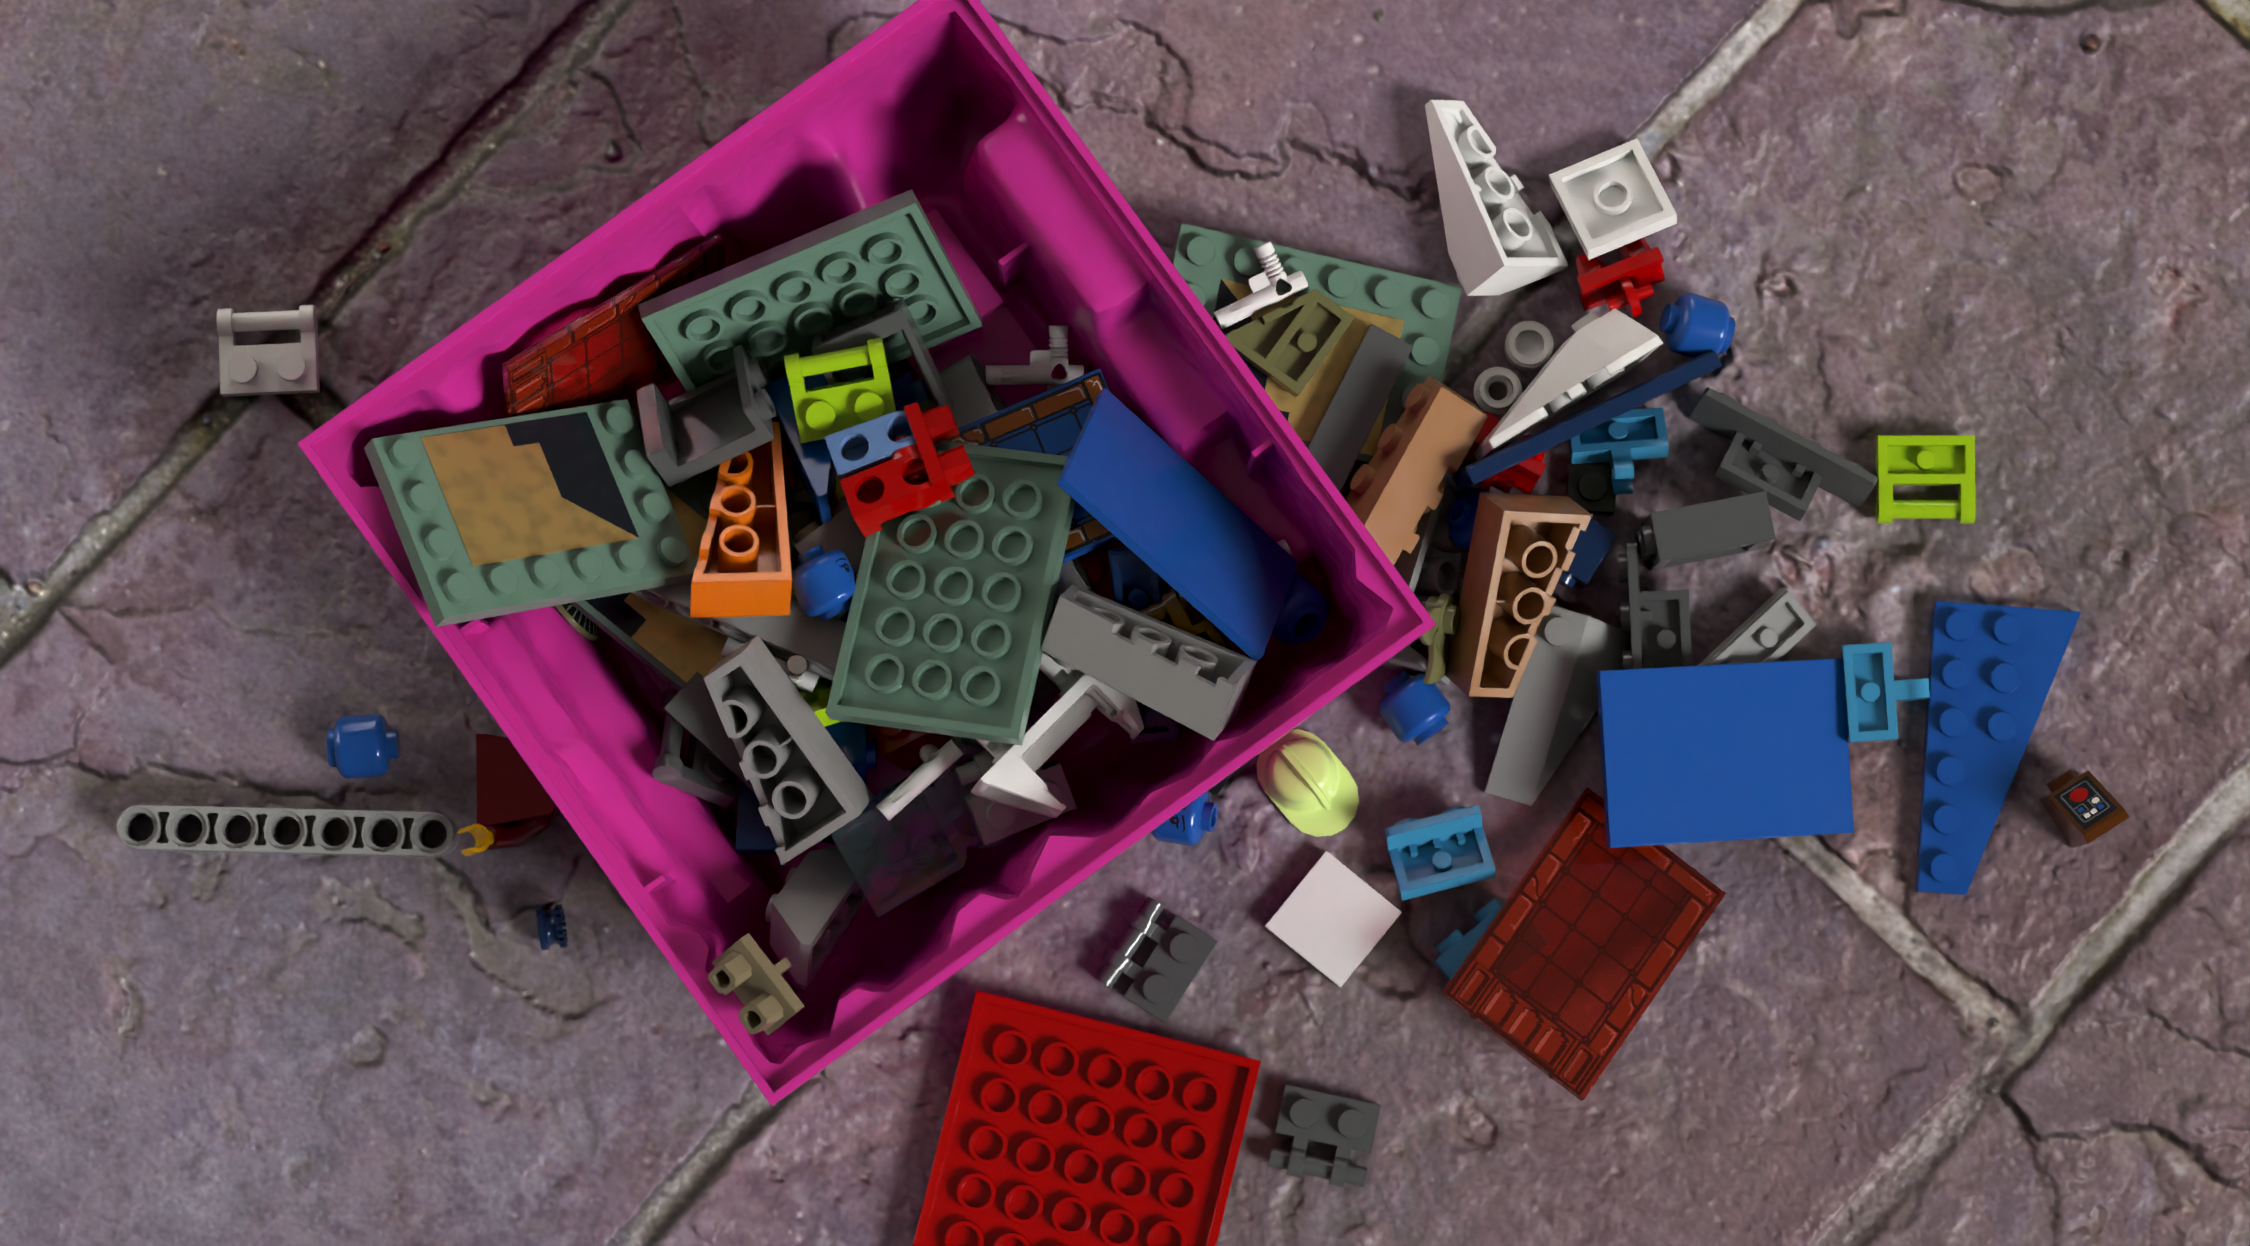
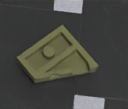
(1292, 339)

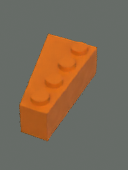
(746, 540)

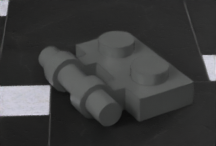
(1168, 969)
(1326, 1120)

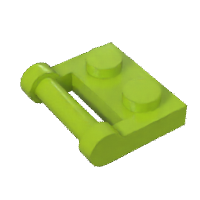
(839, 405)
(1925, 462)

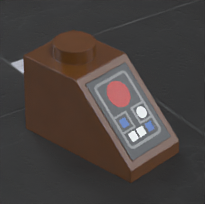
(2081, 807)

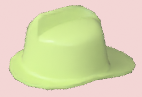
(1308, 783)

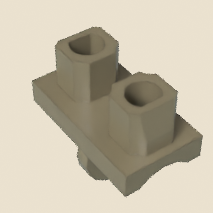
(757, 983)

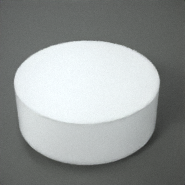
(1528, 345)

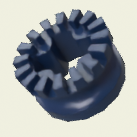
(551, 926)

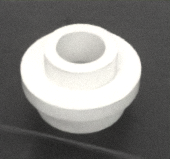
(1497, 375)

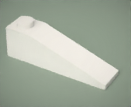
(1485, 220)
(1584, 363)

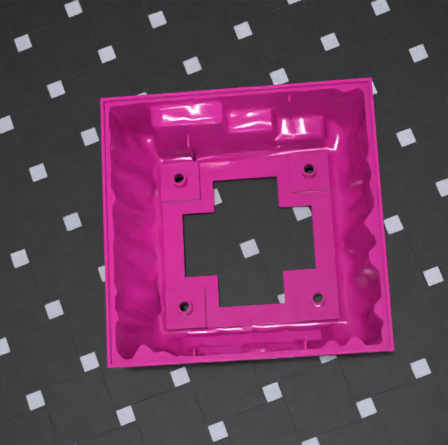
(1038, 243)

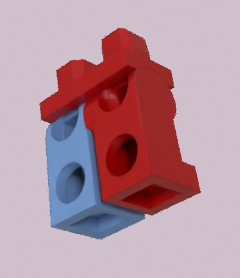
(895, 464)

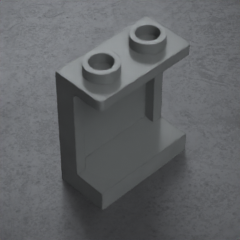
(708, 421)

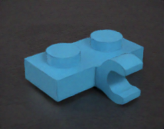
(1620, 441)
(1873, 692)

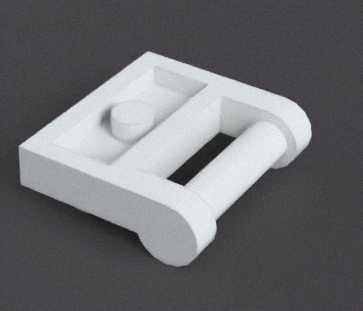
(268, 367)

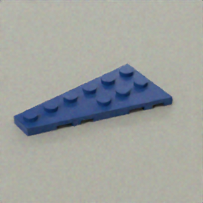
(1985, 697)

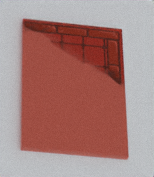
(607, 349)
(1582, 947)

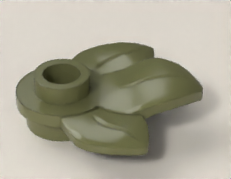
(1447, 621)

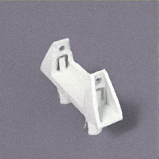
(1013, 775)

